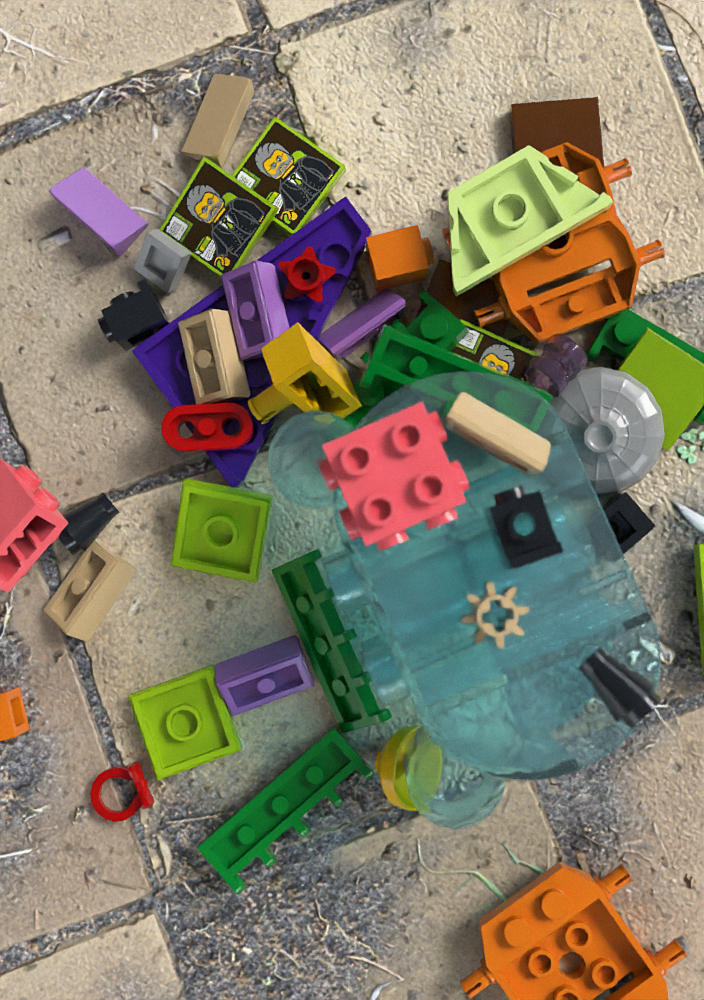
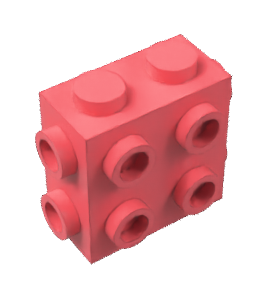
(394, 476)
(26, 522)

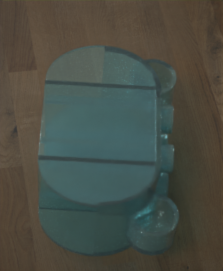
(482, 706)

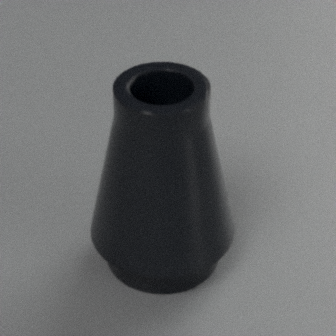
(87, 523)
(620, 688)

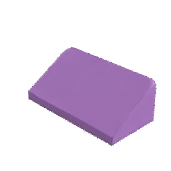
(99, 210)
(254, 307)
(362, 324)
(263, 675)

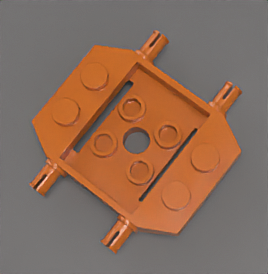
(587, 245)
(561, 915)

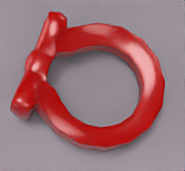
(132, 773)

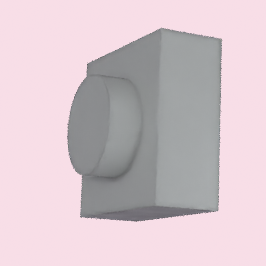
(162, 260)

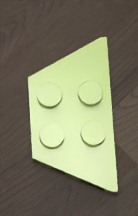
(514, 213)

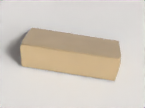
(219, 118)
(213, 358)
(498, 435)
(89, 591)

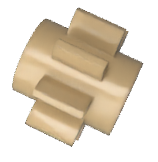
(506, 623)

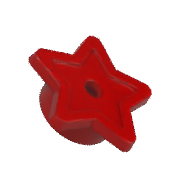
(303, 264)

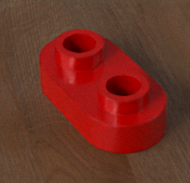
(208, 427)

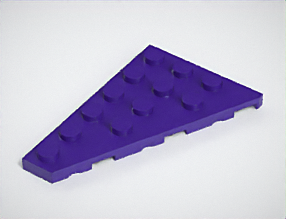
(338, 242)

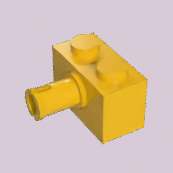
(304, 376)

